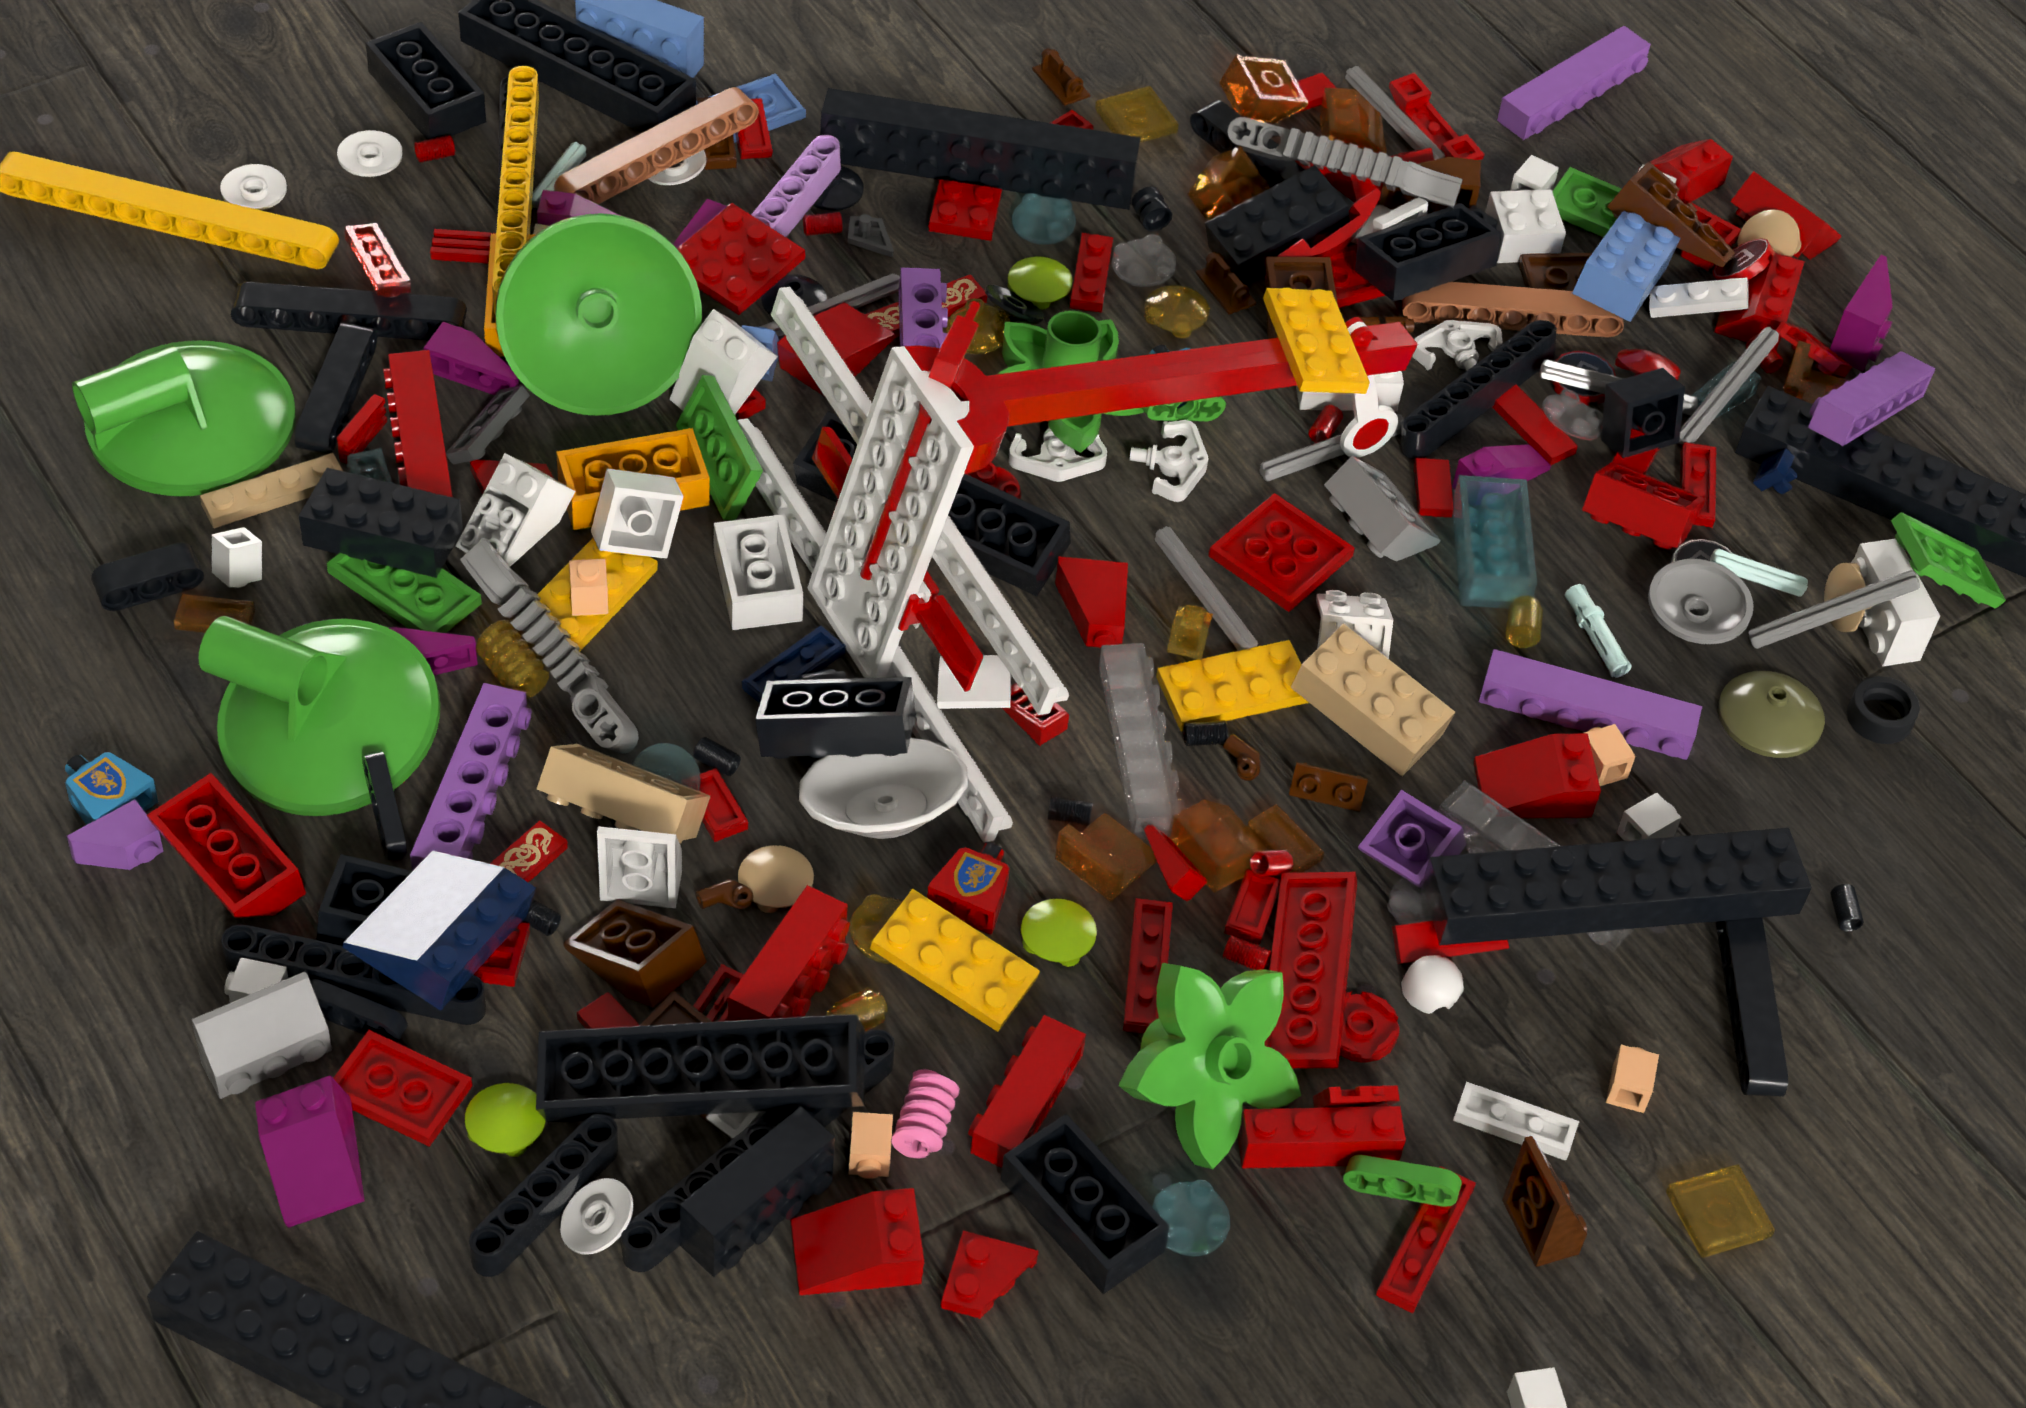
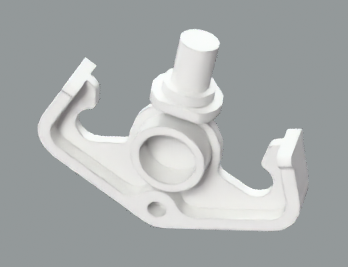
(1457, 341)
(1056, 459)
(1185, 462)

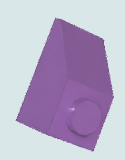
(117, 839)

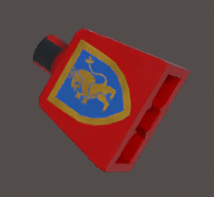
(972, 886)

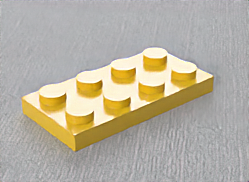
(1316, 341)
(624, 578)
(1232, 684)
(954, 960)

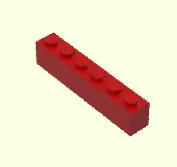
(417, 422)

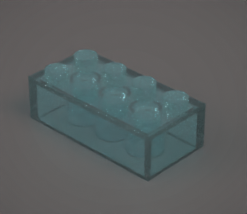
(1493, 541)

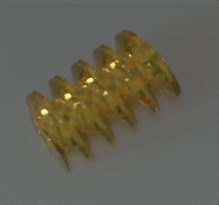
(511, 659)

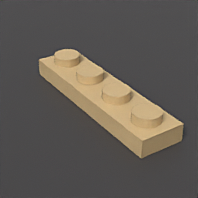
(266, 491)

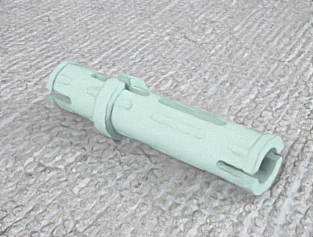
(1591, 619)

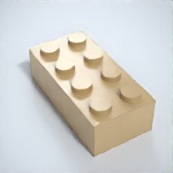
(1372, 699)
(621, 792)

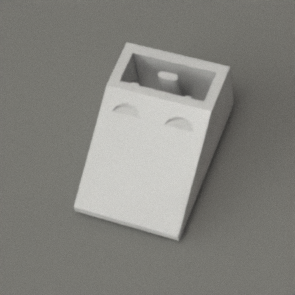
(516, 509)

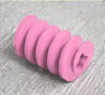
(925, 1114)

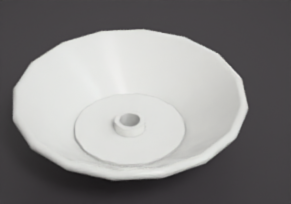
(884, 793)

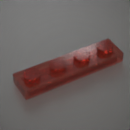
(377, 260)

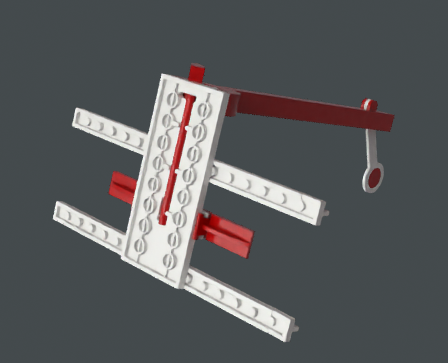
(945, 420)

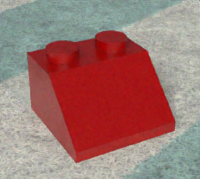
(1697, 166)

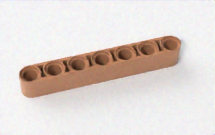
(660, 147)
(1511, 308)

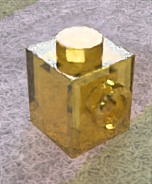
(1190, 631)

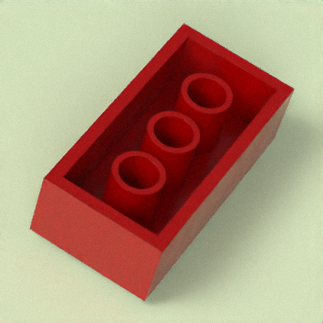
(793, 960)

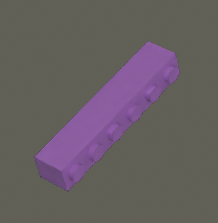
(1573, 82)
(1870, 398)
(1590, 702)

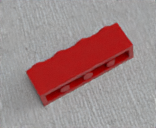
(1029, 1089)
(1319, 1136)

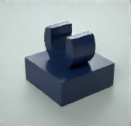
(1776, 472)

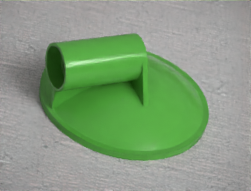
(597, 314)
(187, 417)
(314, 704)

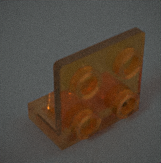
(1807, 383)
(1104, 855)

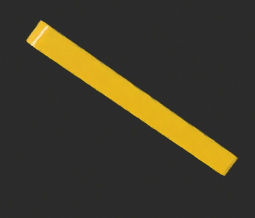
(516, 170)
(167, 210)

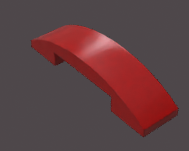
(1413, 99)
(1358, 214)

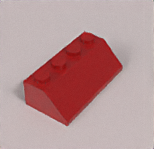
(228, 850)

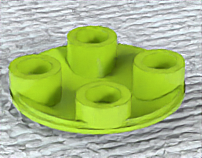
(1039, 280)
(1058, 931)
(504, 1119)

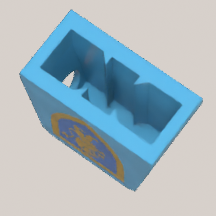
(106, 785)

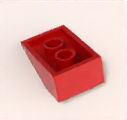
(852, 335)
(1542, 777)
(859, 1244)

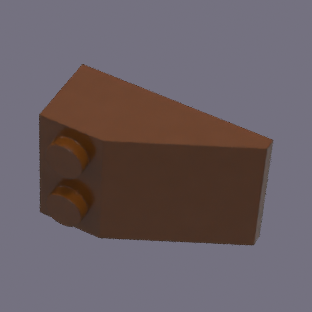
(1466, 169)
(1298, 273)
(638, 951)
(1542, 1208)

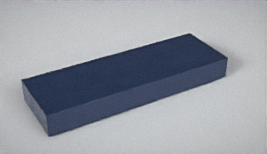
(806, 656)

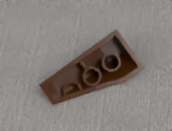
(1655, 199)

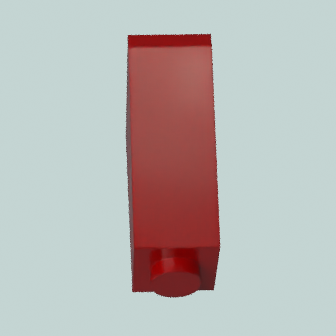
(1094, 597)

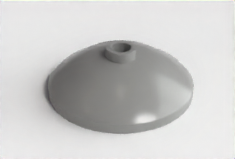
(1700, 601)

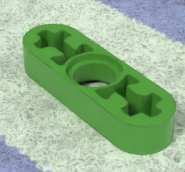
(1194, 410)
(1380, 1178)

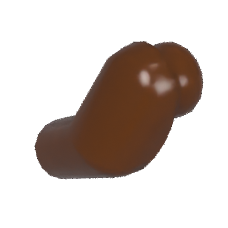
(1247, 757)
(725, 892)

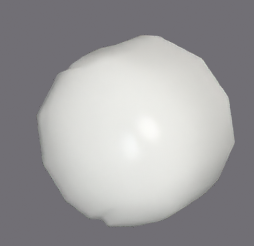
(1432, 983)

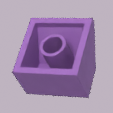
(1411, 835)

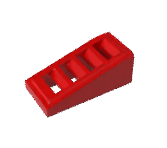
(1038, 730)
(1179, 872)

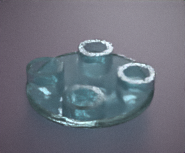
(1043, 219)
(1195, 1217)

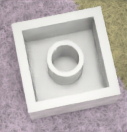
(1527, 223)
(636, 513)

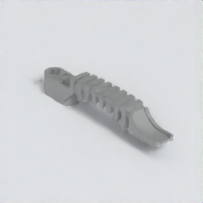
(1349, 159)
(609, 724)

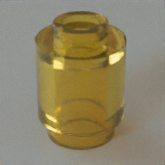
(1524, 622)
(866, 1004)

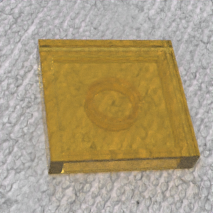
(1137, 114)
(1720, 1210)

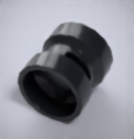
(1151, 208)

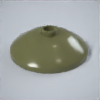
(1771, 714)

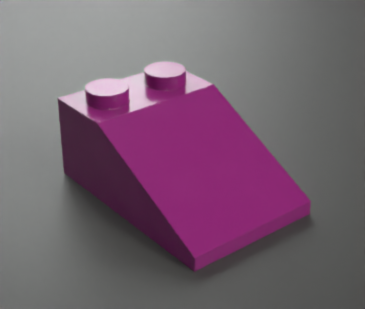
(1866, 319)
(311, 1150)

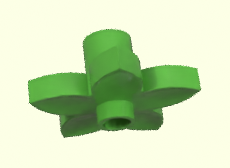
(1069, 340)
(1212, 1056)

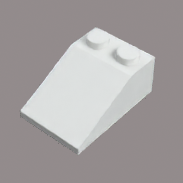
(727, 353)
(639, 867)

